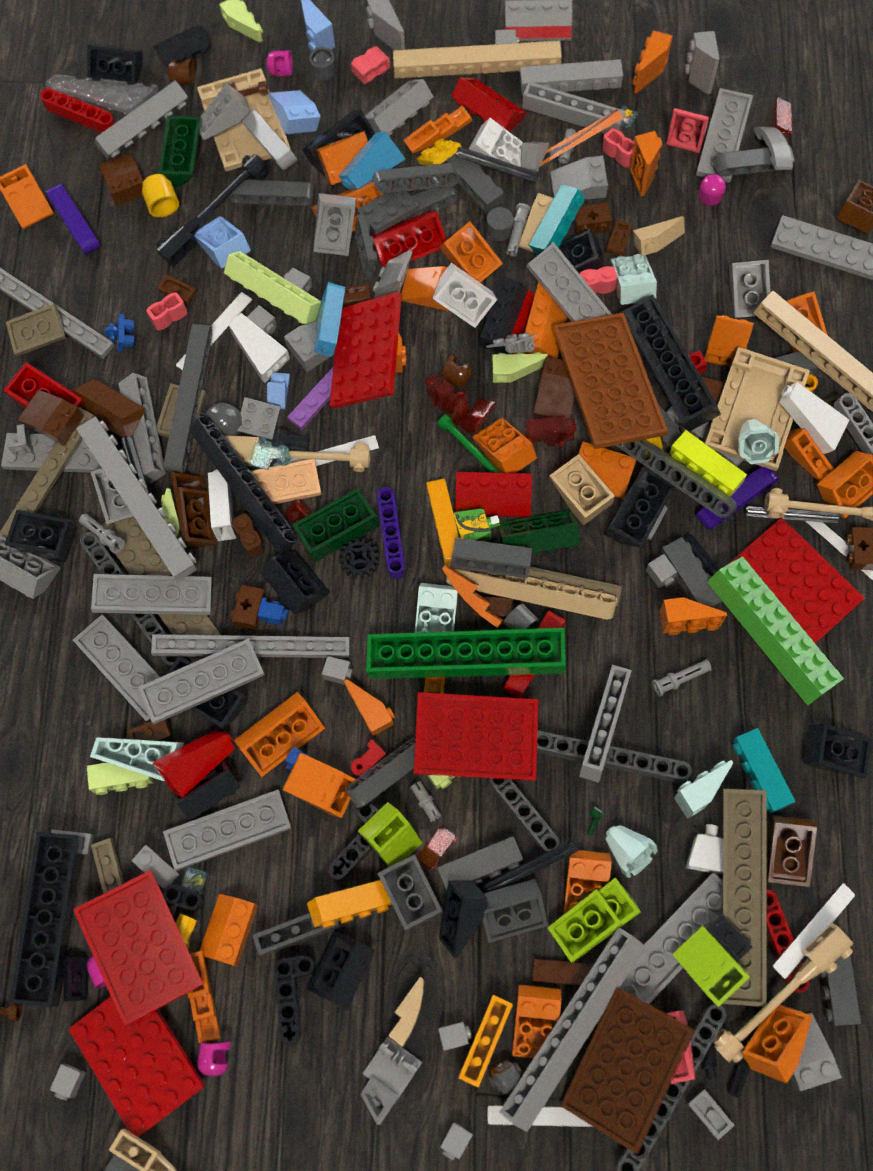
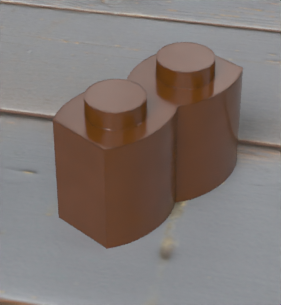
(248, 536)

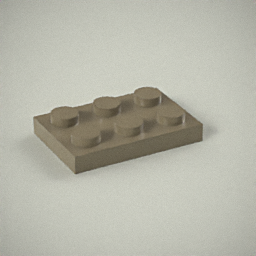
(35, 329)
(166, 416)

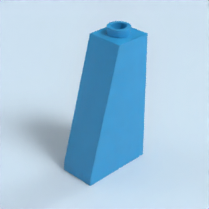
(376, 155)
(329, 319)

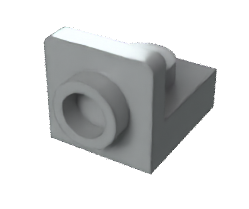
(23, 441)

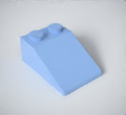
(318, 27)
(295, 111)
(221, 239)

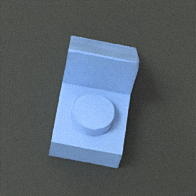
(278, 389)

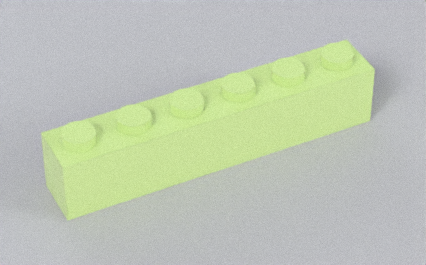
(272, 287)

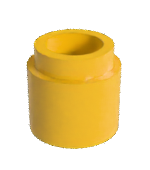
(159, 195)

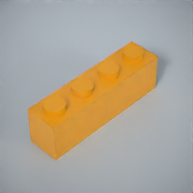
(348, 903)
(485, 1041)

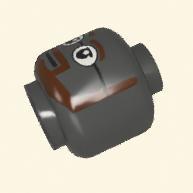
(505, 1076)

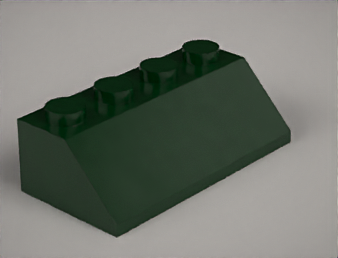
(179, 148)
(336, 525)
(541, 531)

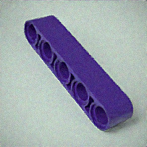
(73, 219)
(751, 488)
(391, 524)

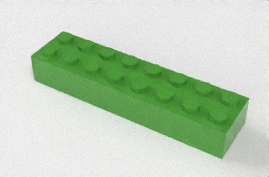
(775, 630)

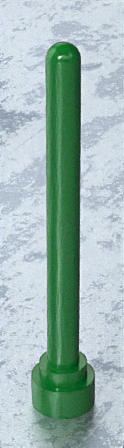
(446, 423)

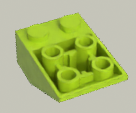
(390, 835)
(711, 966)

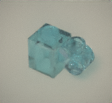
(264, 453)

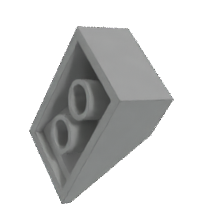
(385, 23)
(223, 112)
(584, 174)
(334, 224)
(393, 275)
(748, 286)
(301, 345)
(110, 500)
(816, 1061)

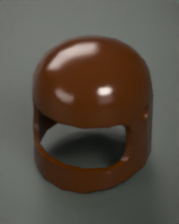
(181, 72)
(455, 374)

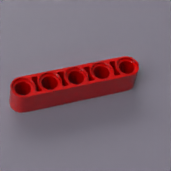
(76, 110)
(518, 684)
(783, 930)

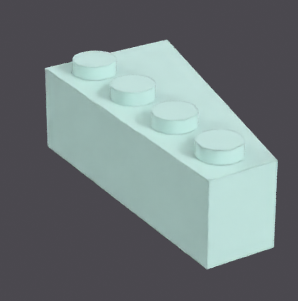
(133, 754)

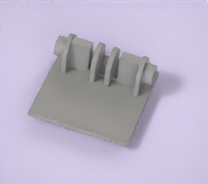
(515, 344)
(258, 418)
(393, 1066)

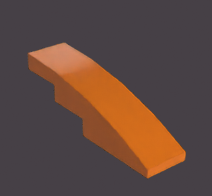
(437, 130)
(467, 590)
(203, 1004)

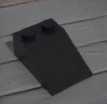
(583, 251)
(41, 535)
(837, 750)
(461, 914)

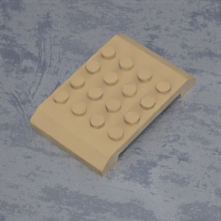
(237, 140)
(754, 393)

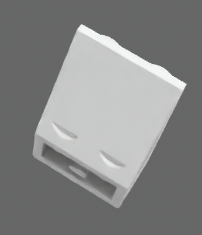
(497, 143)

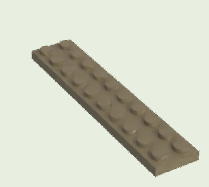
(142, 559)
(746, 885)

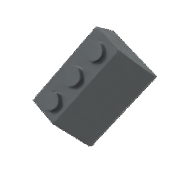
(410, 893)
(514, 911)

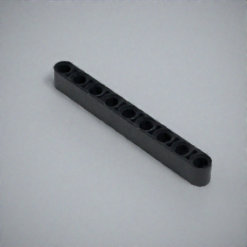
(243, 483)

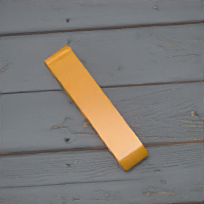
(443, 517)

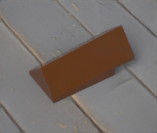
(112, 407)
(193, 510)

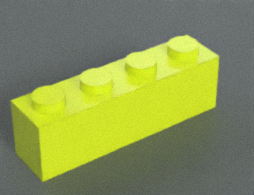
(707, 463)

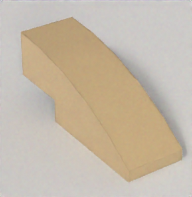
(409, 1013)

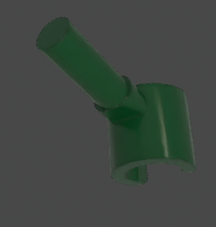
(596, 813)

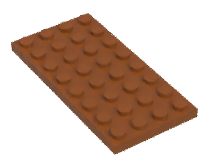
(609, 381)

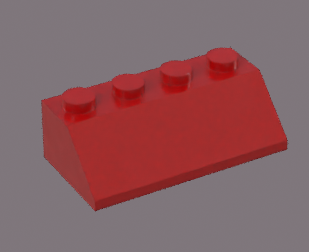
(487, 103)
(418, 234)
(30, 380)
(495, 493)

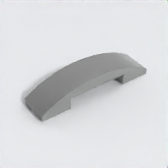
(778, 146)

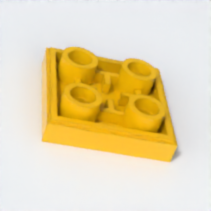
(438, 153)

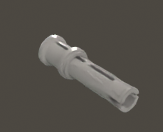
(519, 224)
(89, 522)
(673, 682)

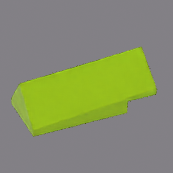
(594, 919)

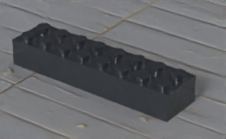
(671, 364)
(47, 920)

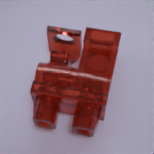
(443, 395)
(550, 430)

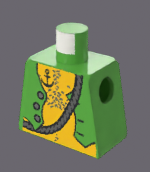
(475, 525)

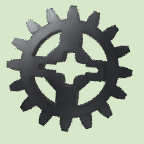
(359, 566)

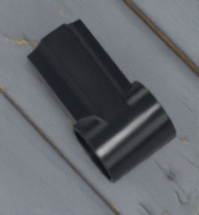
(294, 442)

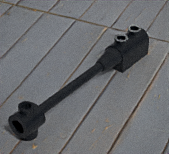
(182, 238)

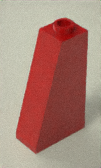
(192, 762)

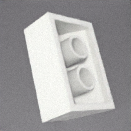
(464, 295)

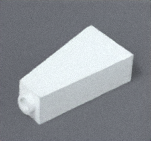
(260, 348)
(814, 415)
(221, 507)

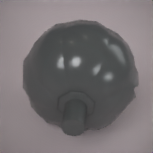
(226, 418)

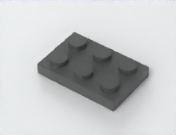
(388, 210)
(364, 245)

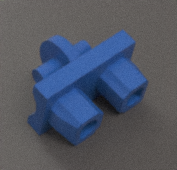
(123, 325)

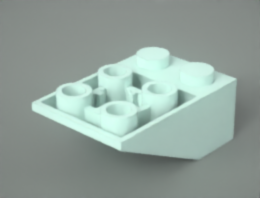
(634, 278)
(436, 608)
(697, 795)

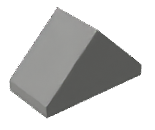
(533, 154)
(378, 1099)

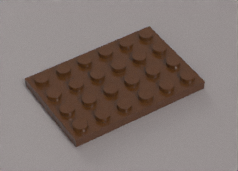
(627, 1069)

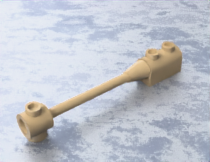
(358, 457)
(778, 503)
(820, 958)
(139, 1153)

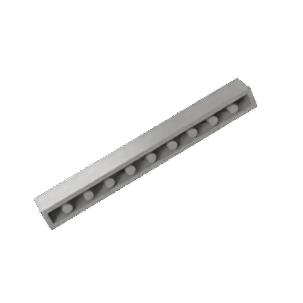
(135, 497)
(572, 1030)

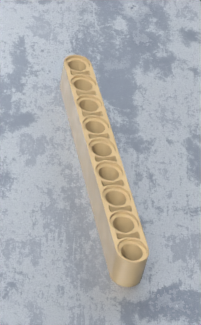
(544, 593)

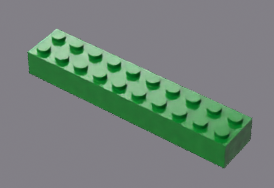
(466, 653)

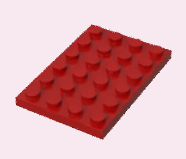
(366, 351)
(801, 579)
(476, 736)
(138, 948)
(137, 1065)

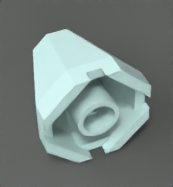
(757, 442)
(630, 849)

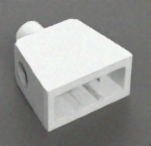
(707, 852)

